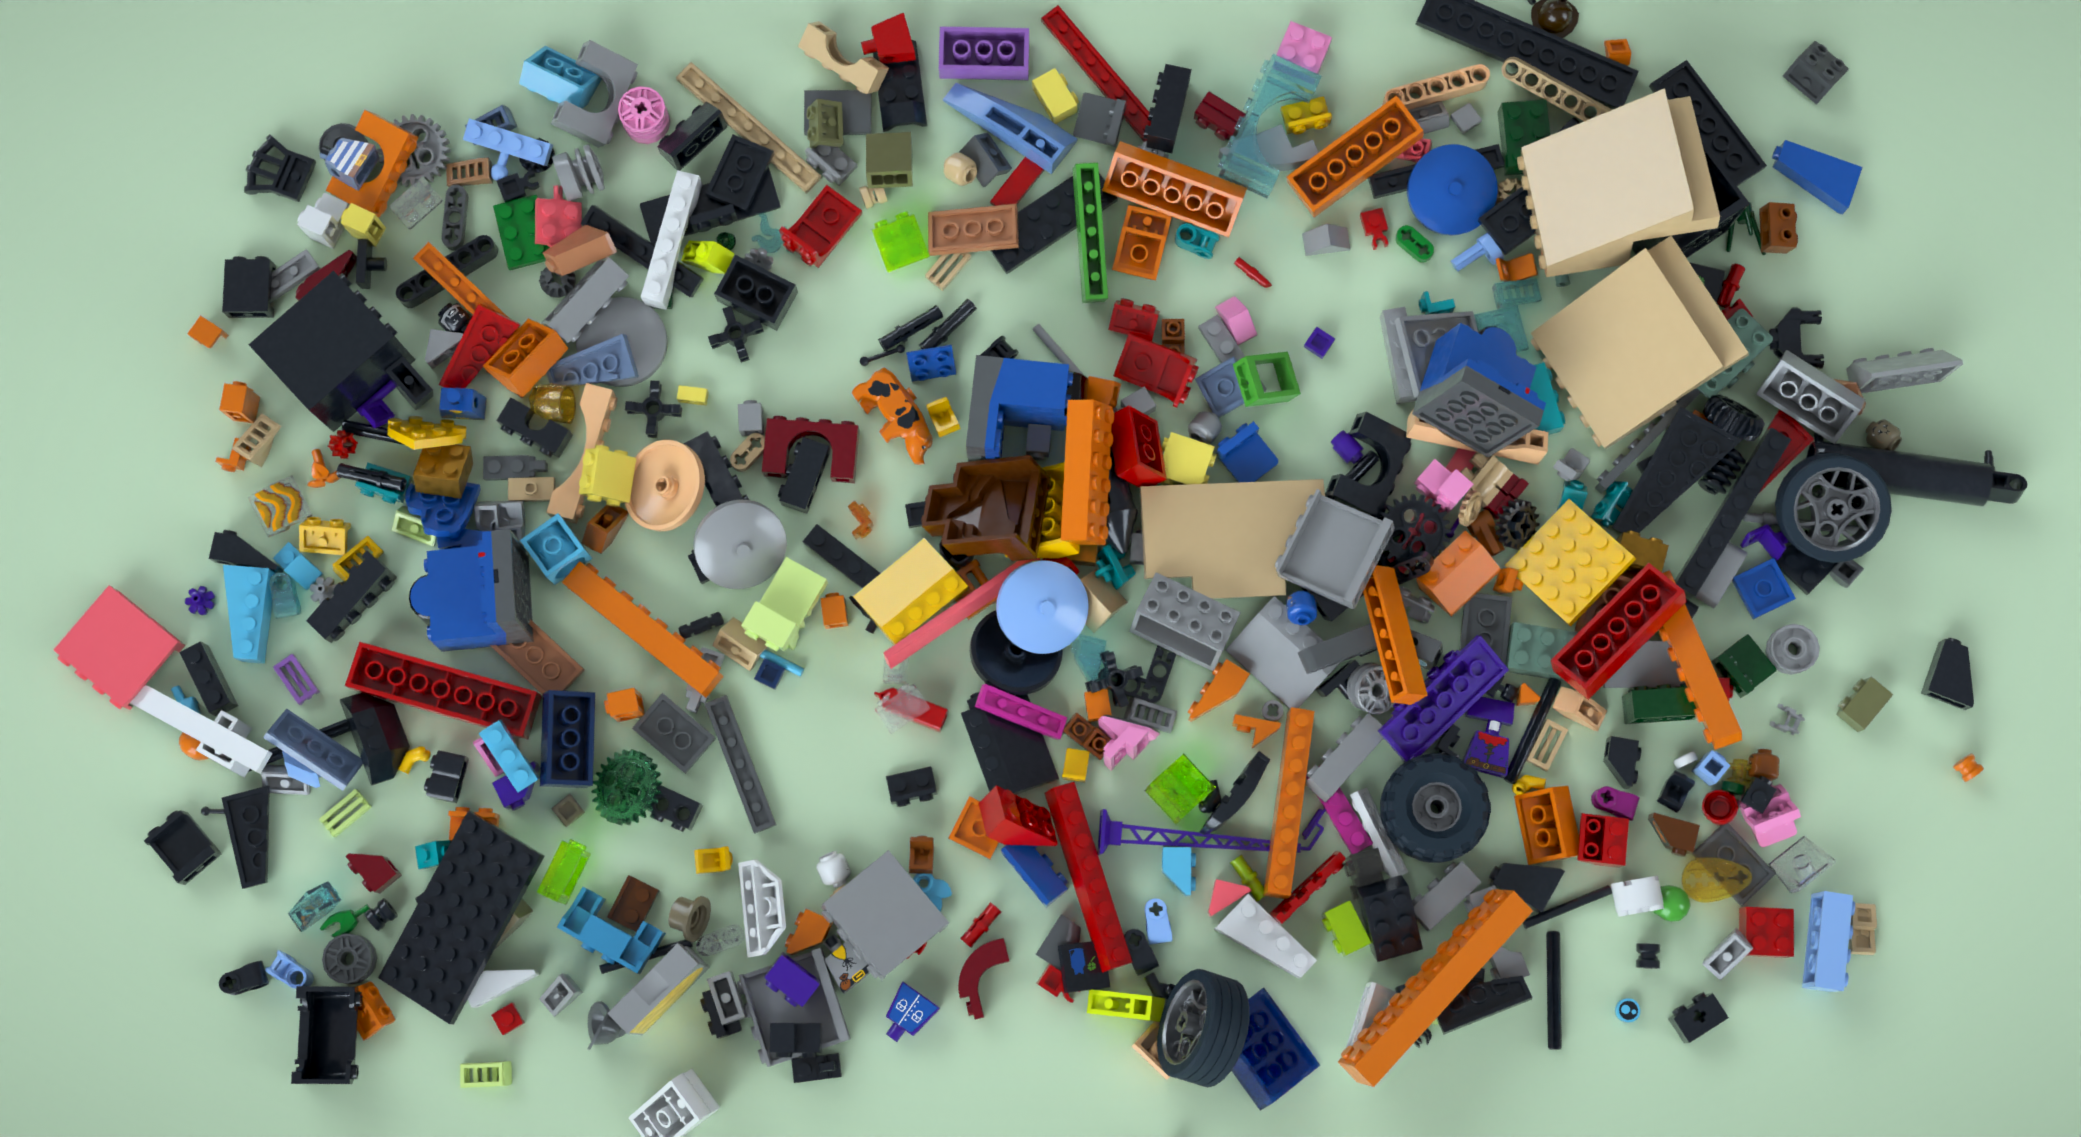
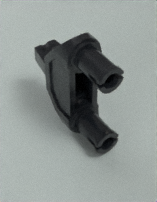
(1788, 335)

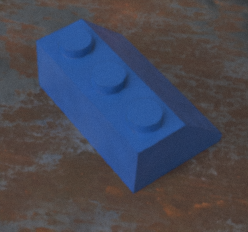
(1036, 872)

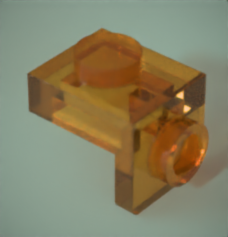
(861, 514)

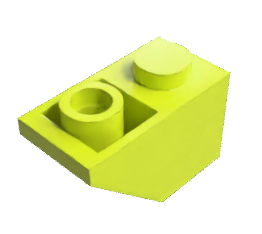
(707, 256)

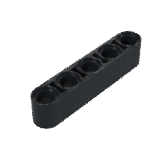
(478, 259)

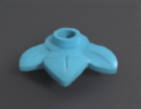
(935, 890)

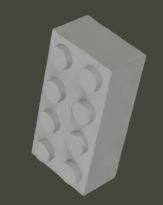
(1810, 397)

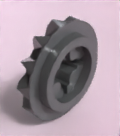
(554, 289)

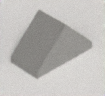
(1326, 239)
(441, 346)
(560, 994)

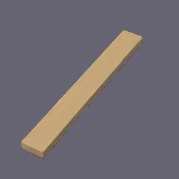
(749, 127)

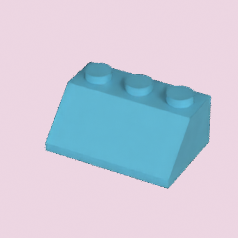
(558, 78)

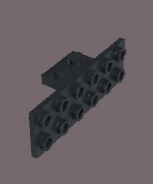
(710, 212)

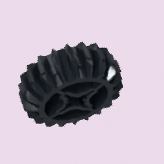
(1733, 417)

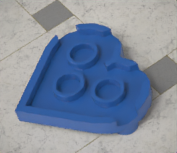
(442, 514)

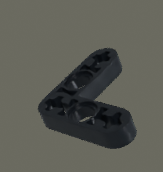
(1409, 562)
(1151, 680)

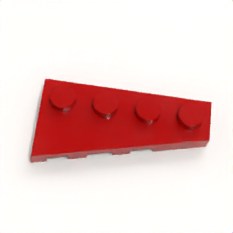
(480, 341)

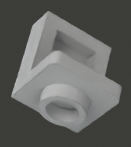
(1572, 465)

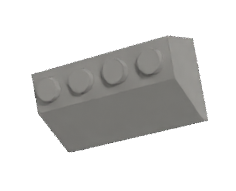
(586, 299)

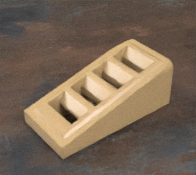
(258, 449)

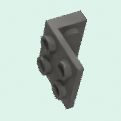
(1815, 72)
(1100, 119)

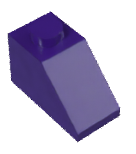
(509, 796)

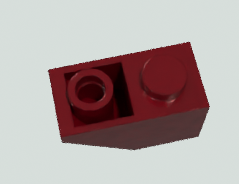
(375, 870)

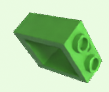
(1253, 392)

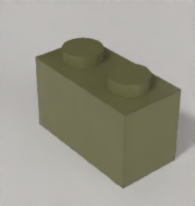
(1864, 703)

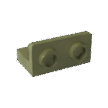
(825, 123)

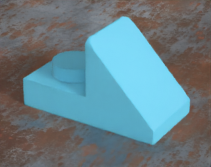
(297, 566)

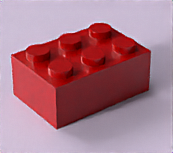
(1137, 448)

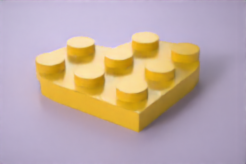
(421, 434)

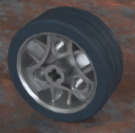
(1874, 503)
(1203, 1028)

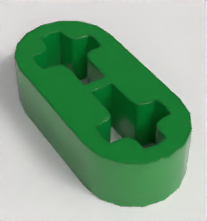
(1418, 240)

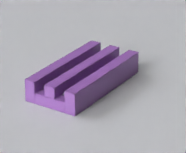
(307, 694)

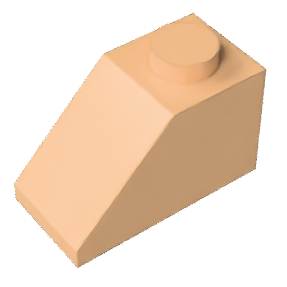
(1579, 709)

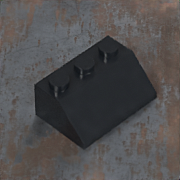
(692, 135)

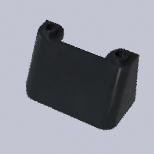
(327, 1035)

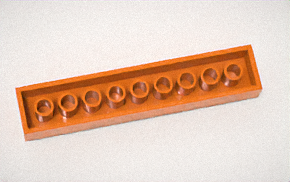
(1434, 986)

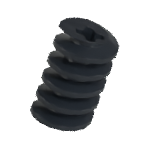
(1720, 472)

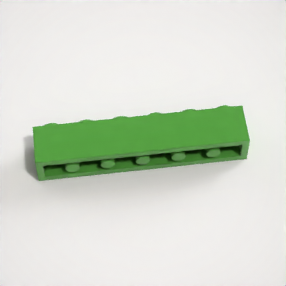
(1090, 232)

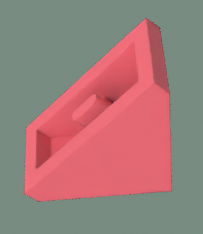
(1224, 894)

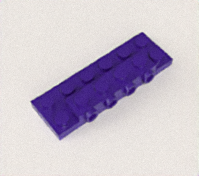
(1450, 693)

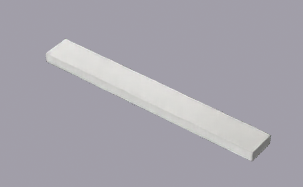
(202, 728)

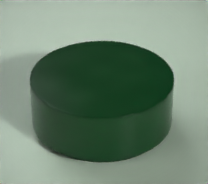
(1733, 788)

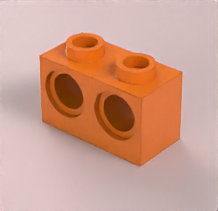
(624, 704)

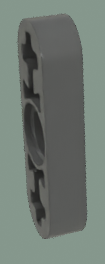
(450, 201)

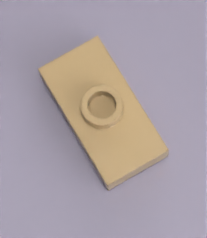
(530, 489)

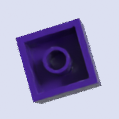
(791, 980)

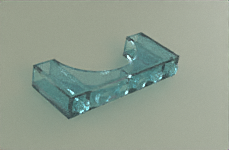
(1244, 161)

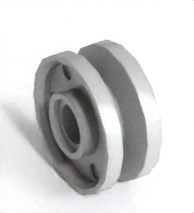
(1805, 643)
(1360, 689)

